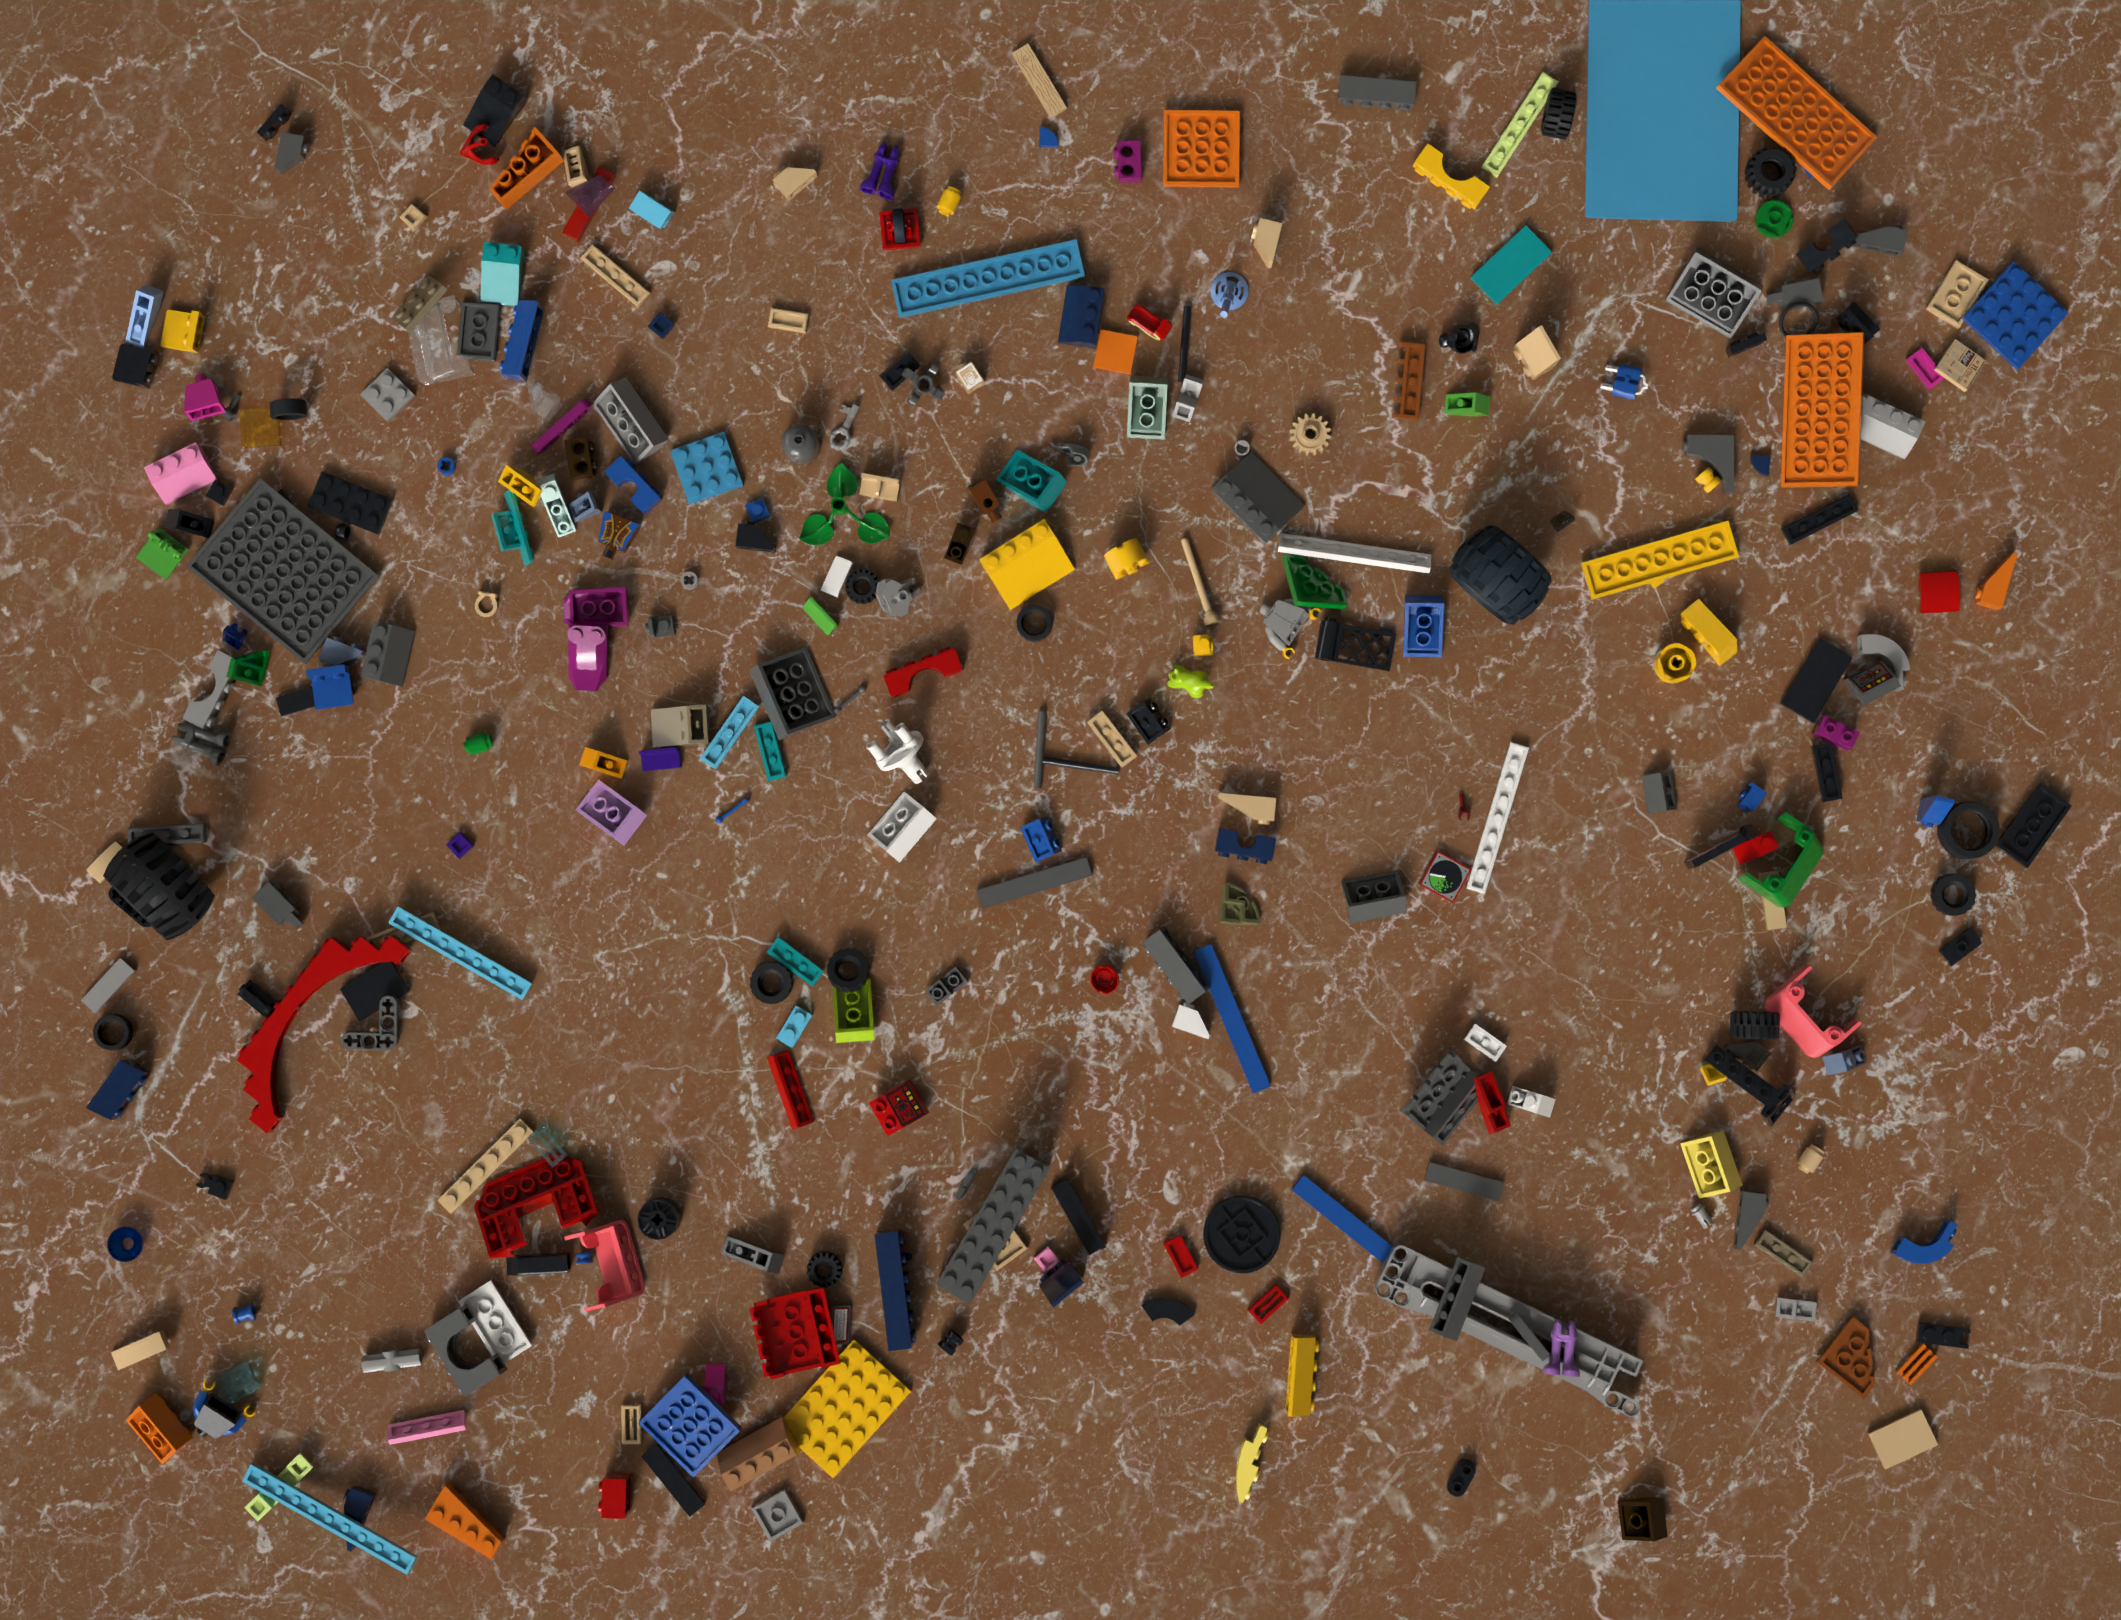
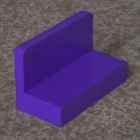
(660, 759)

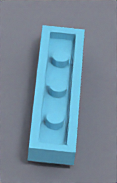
(729, 732)

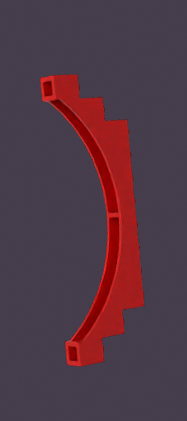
(264, 1049)

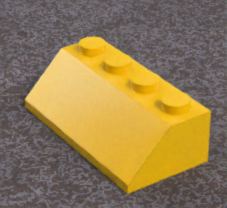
(1300, 1375)

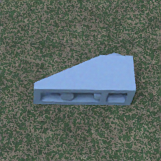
(143, 315)

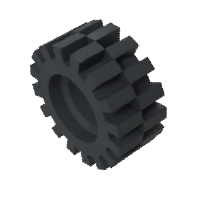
(851, 582)
(812, 1269)

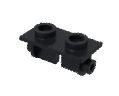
(257, 998)

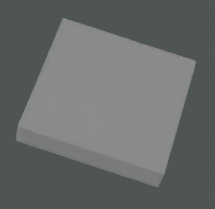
(777, 1515)

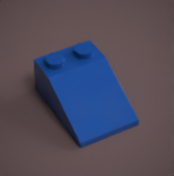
(1423, 625)

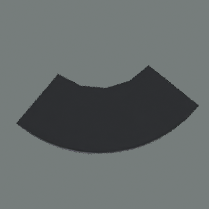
(1169, 1309)

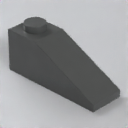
(1884, 240)
(1749, 1213)
(753, 1254)

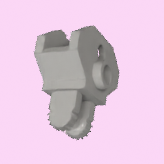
(896, 595)

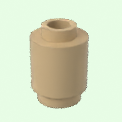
(1810, 1159)

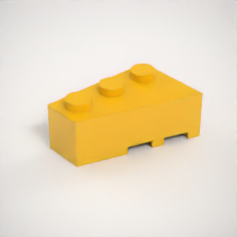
(1709, 632)

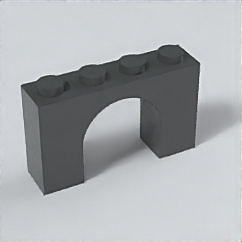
(466, 1375)

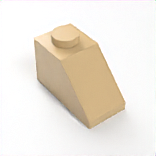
(793, 180)

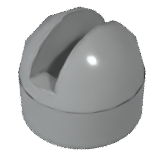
(1240, 451)

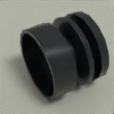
(667, 1210)

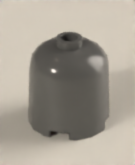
(802, 452)

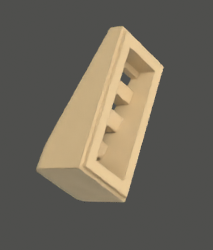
(578, 178)

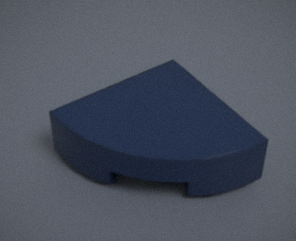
(1761, 464)

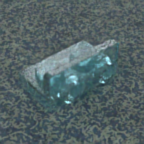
(237, 1383)

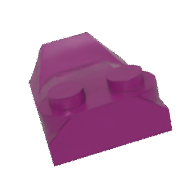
(598, 606)
(587, 654)

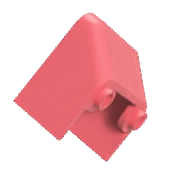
(1798, 1024)
(617, 1262)

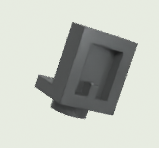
(660, 627)

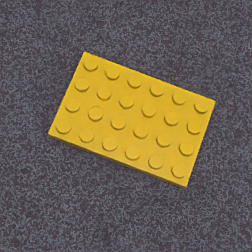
(845, 1408)

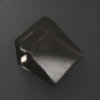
(1562, 520)

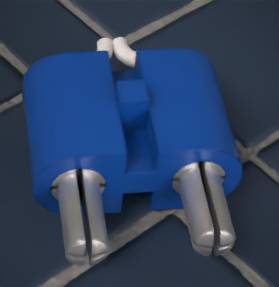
(1626, 381)

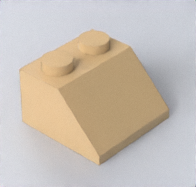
(1266, 239)

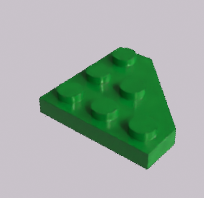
(1310, 585)

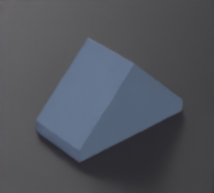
(584, 507)

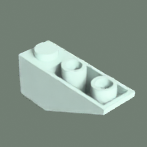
(556, 505)

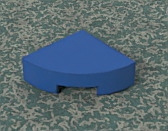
(1047, 138)

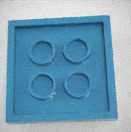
(706, 468)

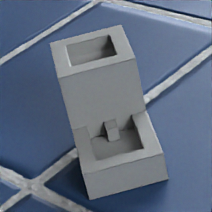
(1188, 398)

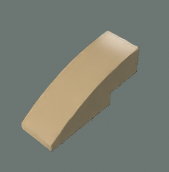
(140, 1350)

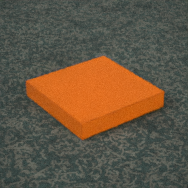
(1115, 352)

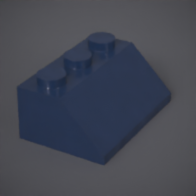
(1081, 316)
(118, 1089)

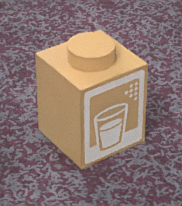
(969, 377)

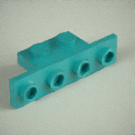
(510, 529)

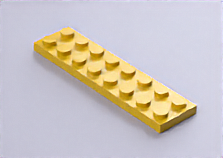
(1659, 560)

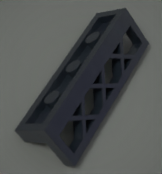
(1078, 1216)

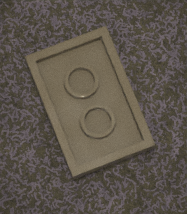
(419, 303)

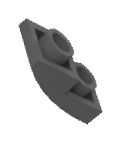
(947, 985)

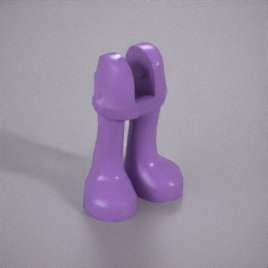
(1553, 1365)

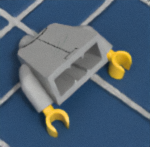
(1284, 622)

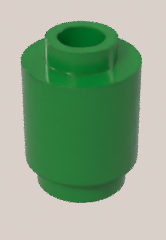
(478, 743)

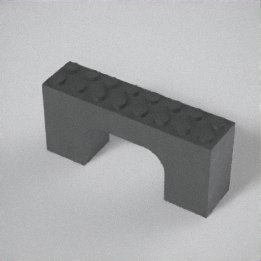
(993, 1224)

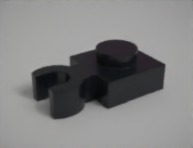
(217, 1186)

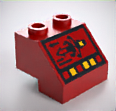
(899, 1107)

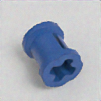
(244, 1313)

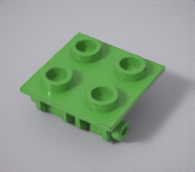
(162, 553)

